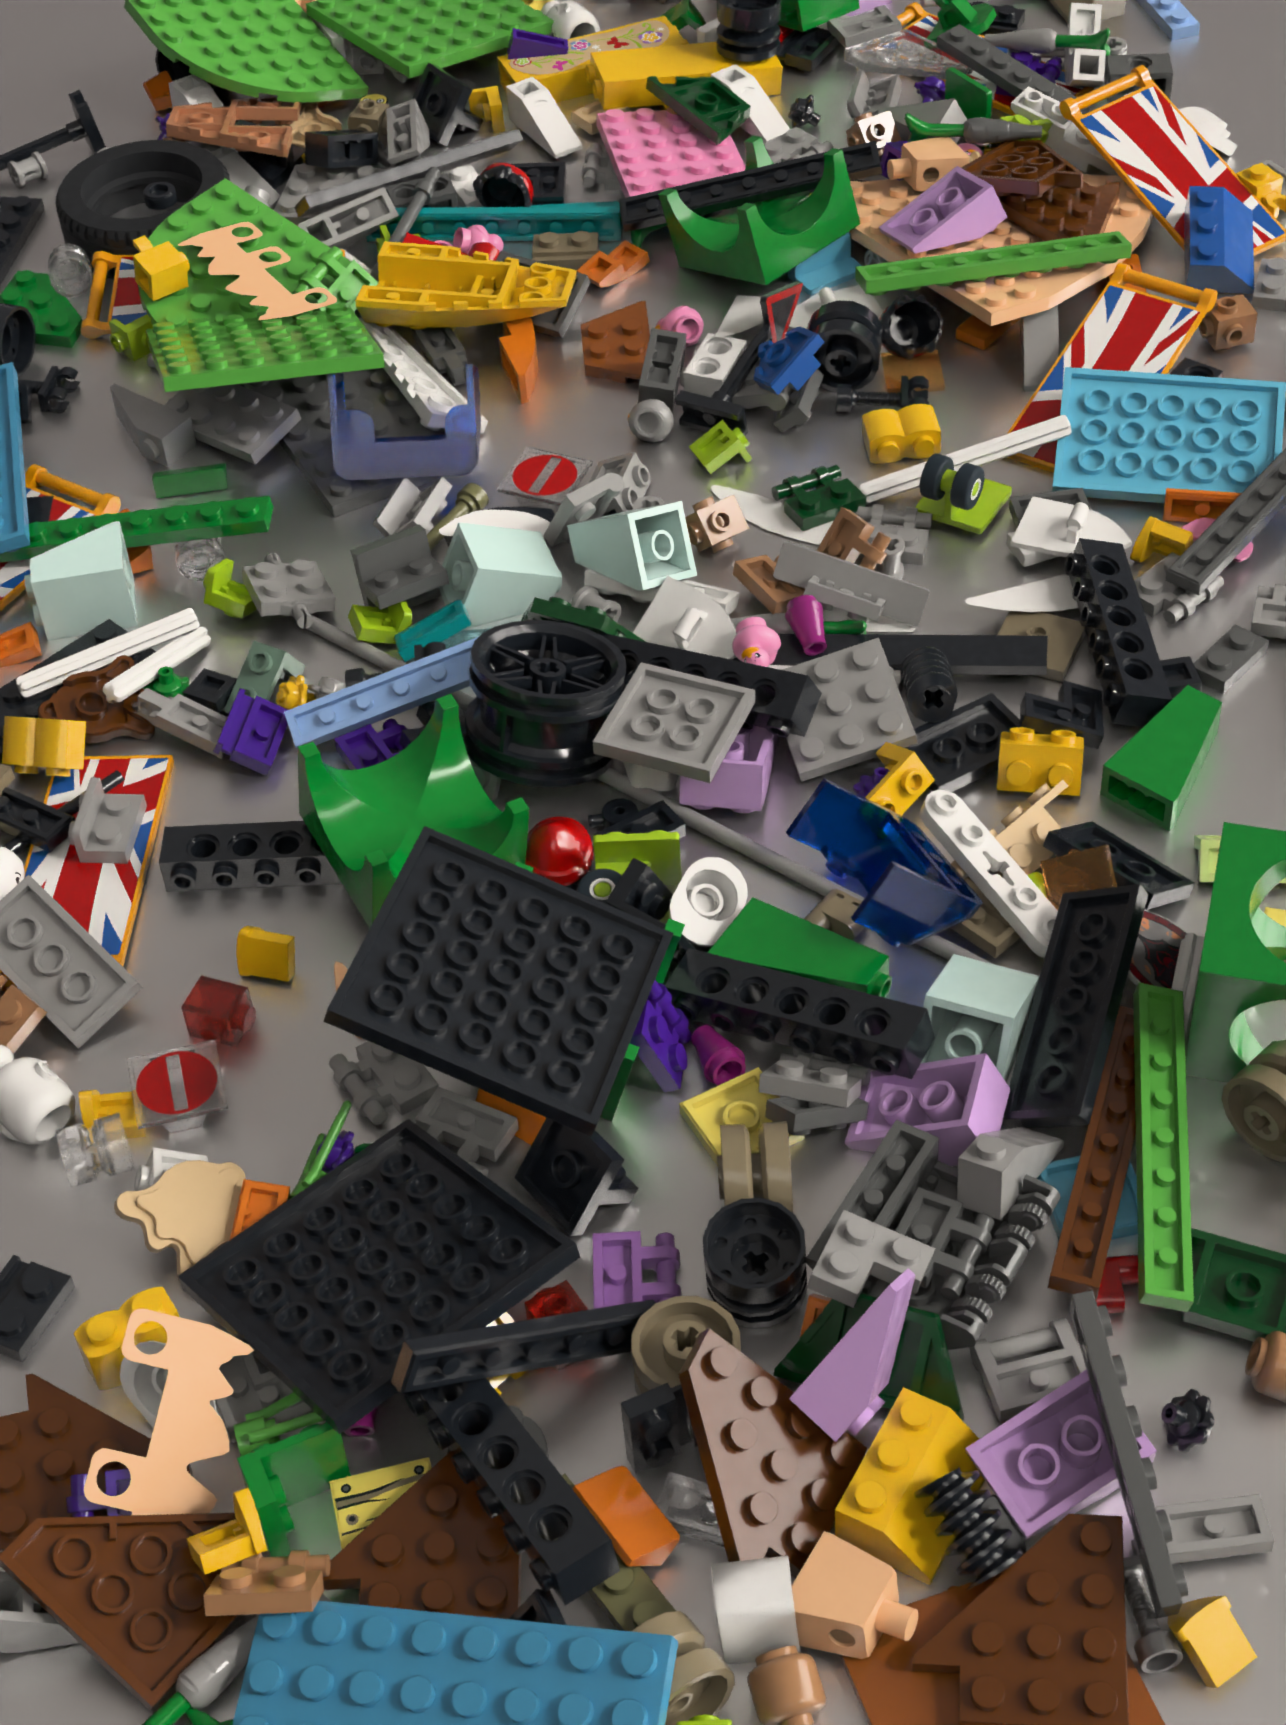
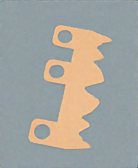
(253, 278)
(185, 1423)

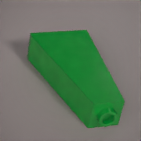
(1164, 758)
(801, 948)

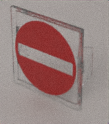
(543, 477)
(177, 1086)

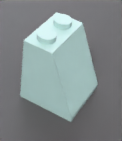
(636, 545)
(498, 571)
(83, 584)
(979, 1011)

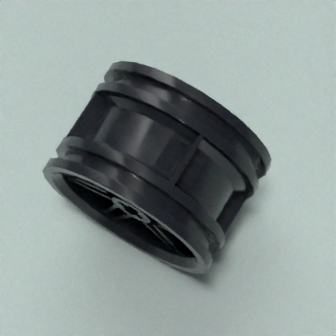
(541, 701)

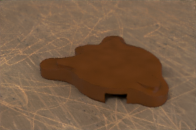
(84, 700)

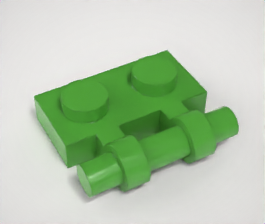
(347, 280)

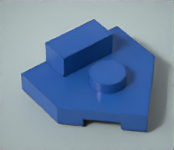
(788, 360)

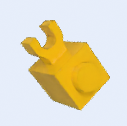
(1265, 186)
(159, 268)

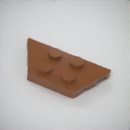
(616, 344)

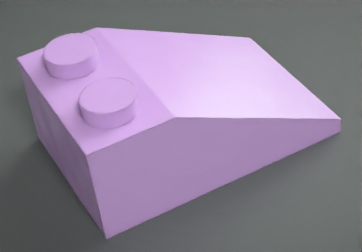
(947, 213)
(944, 1098)
(847, 1382)
(1050, 1458)

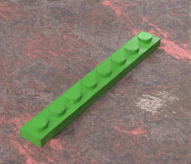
(1004, 261)
(1162, 1150)

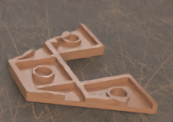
(217, 126)

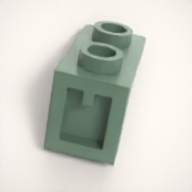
(262, 670)

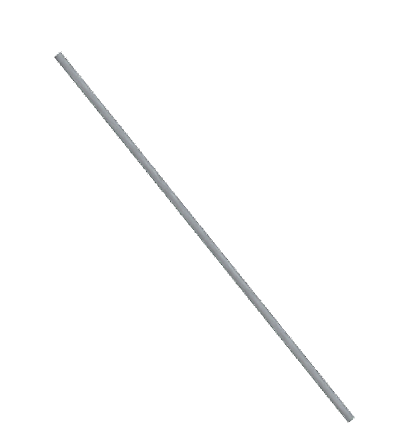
(649, 797)

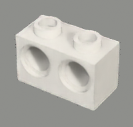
(711, 364)

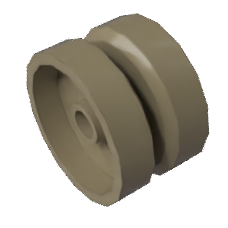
(1257, 1102)
(755, 1174)
(668, 1334)
(700, 1675)

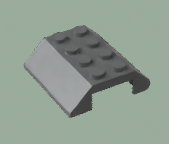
(882, 1195)

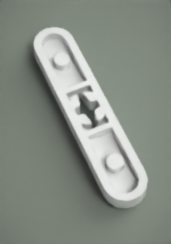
(979, 851)

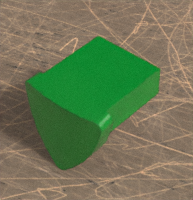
(685, 14)

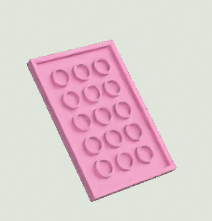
(662, 150)

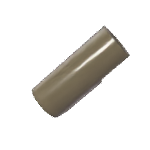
(836, 914)

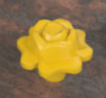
(293, 693)

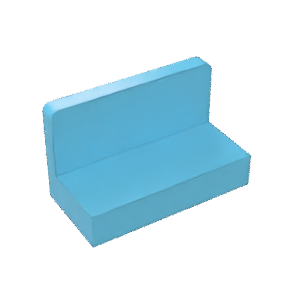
(826, 267)

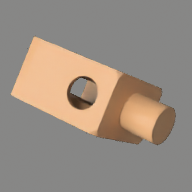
(926, 161)
(848, 1600)

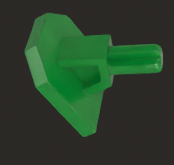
(956, 12)

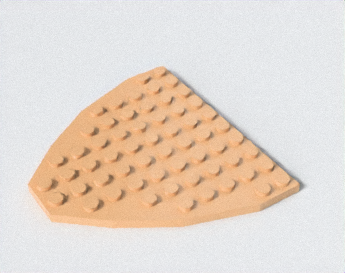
(997, 297)

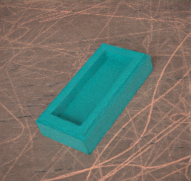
(433, 628)

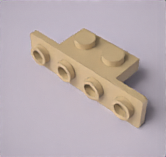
(1027, 831)

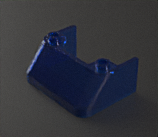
(363, 457)
(906, 876)

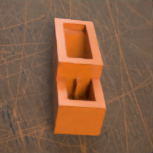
(520, 356)

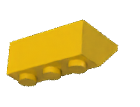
(879, 1507)

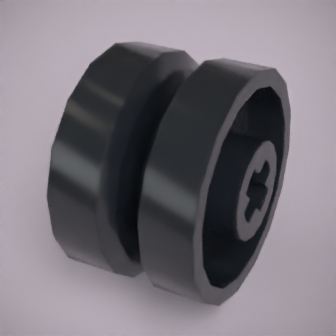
(850, 344)

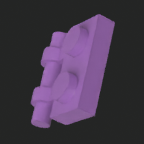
(619, 1267)

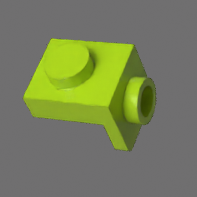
(131, 338)
(225, 593)
(379, 625)

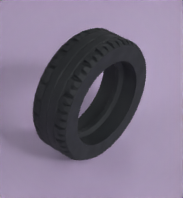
(117, 181)

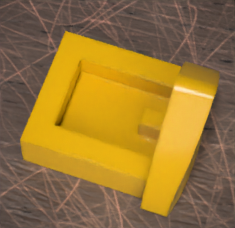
(1160, 538)
(265, 954)
(97, 1105)
(230, 1540)
(1211, 1639)

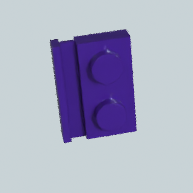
(252, 732)

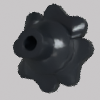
(803, 112)
(1188, 1420)

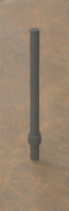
(421, 195)

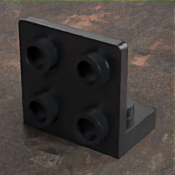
(645, 897)

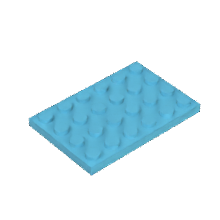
(1165, 431)

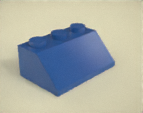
(1218, 241)

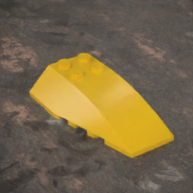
(443, 288)

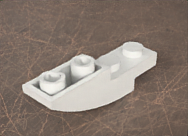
(1064, 134)

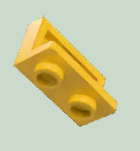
(1037, 759)

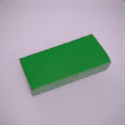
(190, 480)

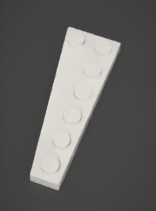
(417, 379)

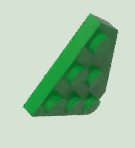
(53, 315)

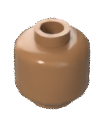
(1268, 1365)
(786, 1687)

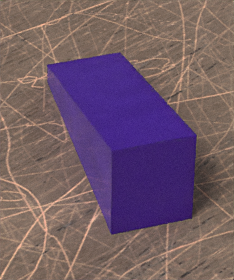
(530, 44)

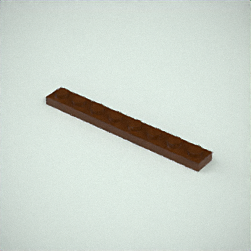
(1100, 1170)

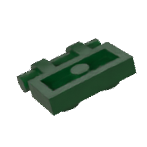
(821, 504)

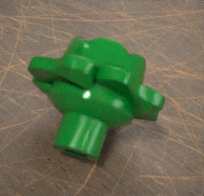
(168, 683)

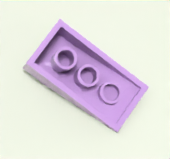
(741, 778)

